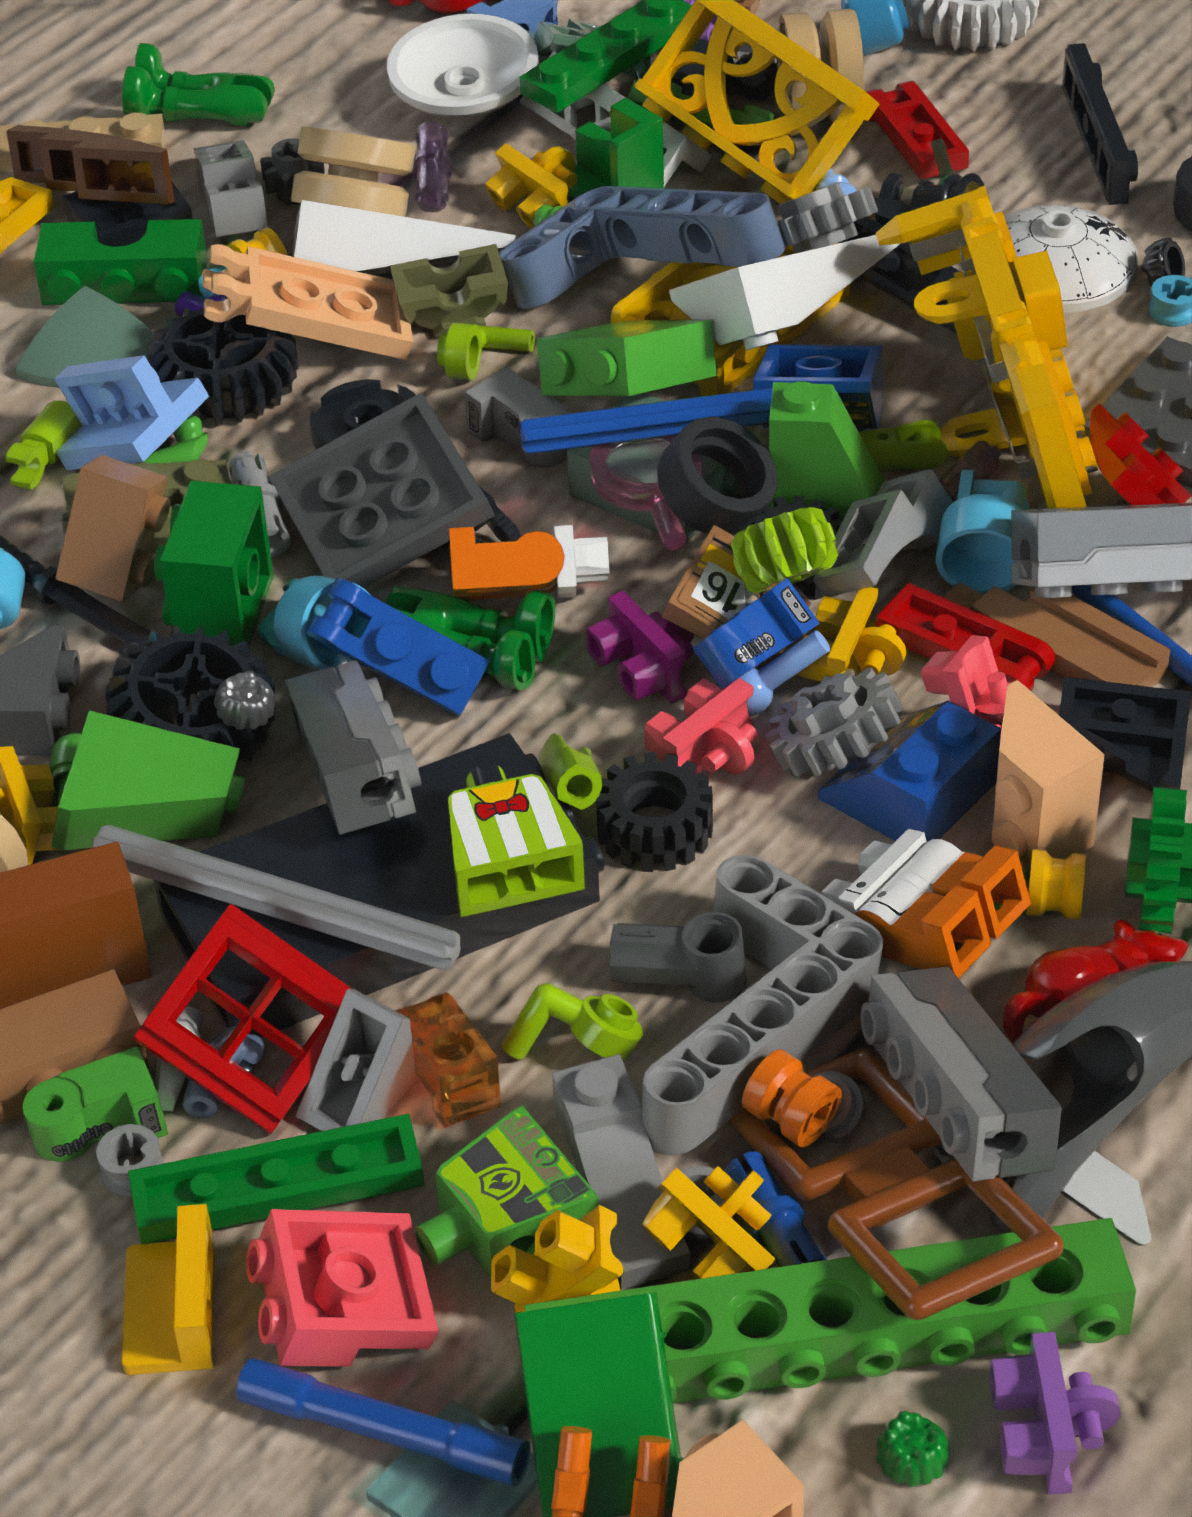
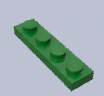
(603, 53)
(279, 1174)

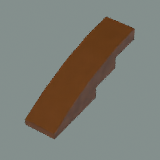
(91, 163)

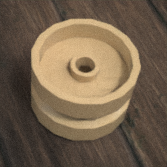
(837, 46)
(353, 171)

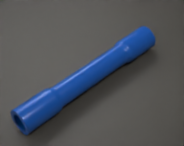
(459, 1444)

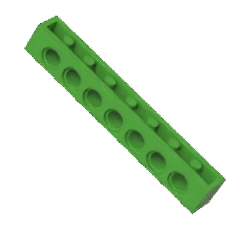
(871, 1340)

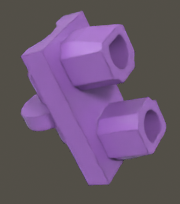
(1049, 1440)

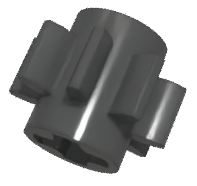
(280, 169)

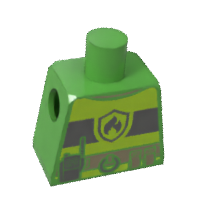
(501, 1192)

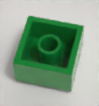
(216, 561)

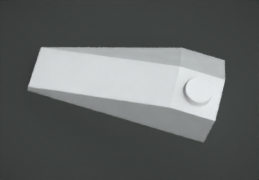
(376, 240)
(775, 293)

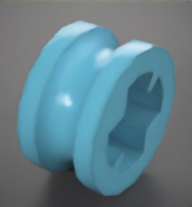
(1171, 300)

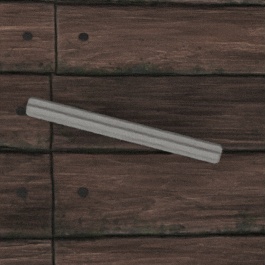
(285, 899)

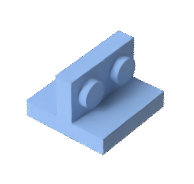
(123, 409)

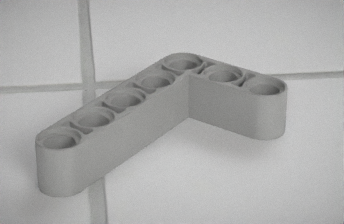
(815, 986)

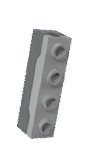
(1102, 548)
(353, 746)
(962, 1073)

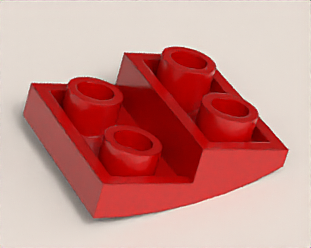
(1128, 466)

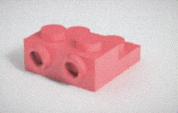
(339, 1285)

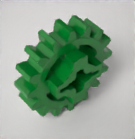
(1160, 860)

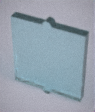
(432, 1488)

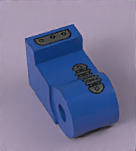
(756, 634)

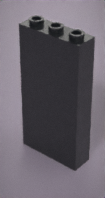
(389, 865)

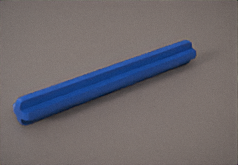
(640, 421)

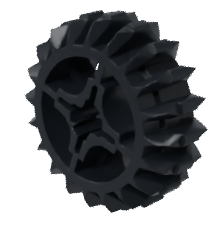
(235, 362)
(158, 680)

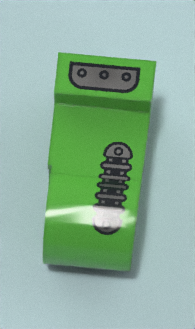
(90, 1104)

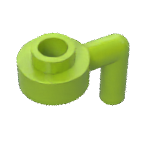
(463, 344)
(600, 1023)

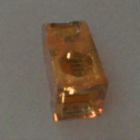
(452, 1060)

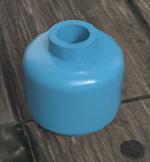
(879, 22)

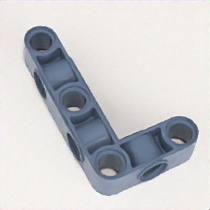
(642, 224)

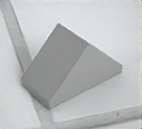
(361, 1066)

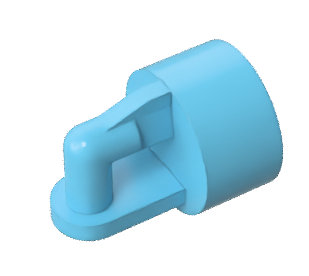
(977, 533)
(289, 621)

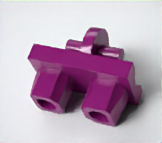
(649, 643)

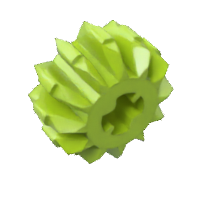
(784, 547)

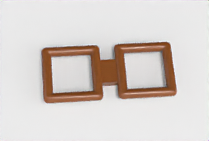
(892, 1181)

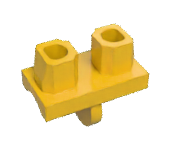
(541, 180)
(856, 638)
(26, 801)
(686, 1204)
(568, 1261)

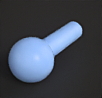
(781, 669)

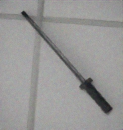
(50, 590)

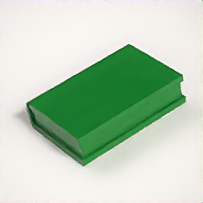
(604, 1372)

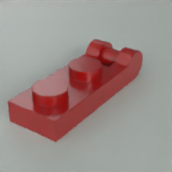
(913, 125)
(939, 625)

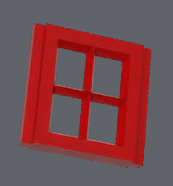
(214, 1068)

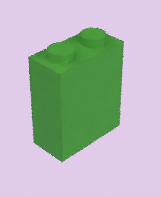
(626, 357)

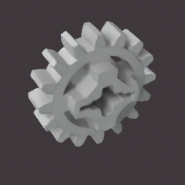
(823, 217)
(834, 722)

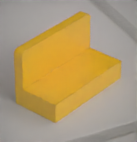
(171, 1299)

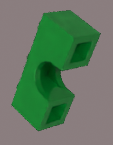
(147, 271)

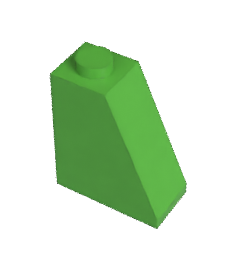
(818, 448)
(145, 784)

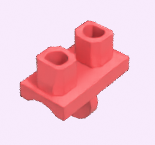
(969, 679)
(713, 734)

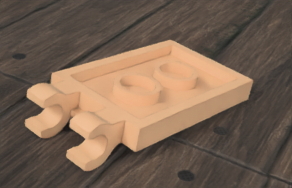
(308, 300)

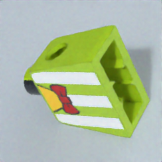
(511, 842)

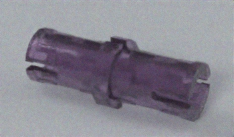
(432, 167)

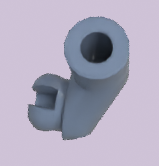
(199, 1101)

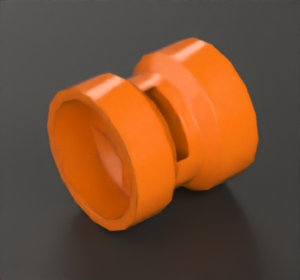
(791, 1098)

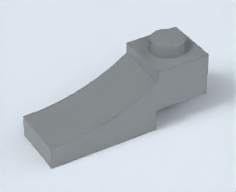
(231, 190)
(876, 528)
(617, 1161)

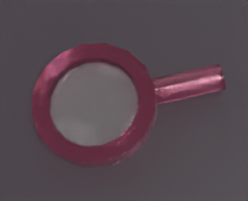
(628, 479)

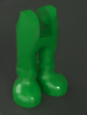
(216, 95)
(505, 640)

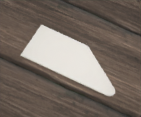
(1111, 1194)

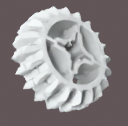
(972, 22)

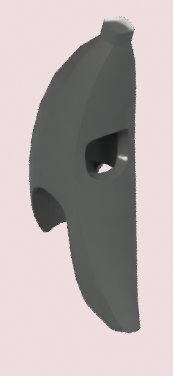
(1109, 1035)

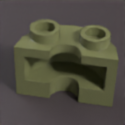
(451, 294)

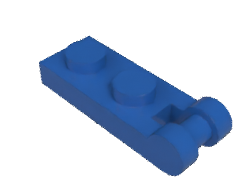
(400, 648)

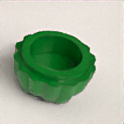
(912, 1449)

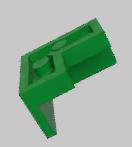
(620, 158)

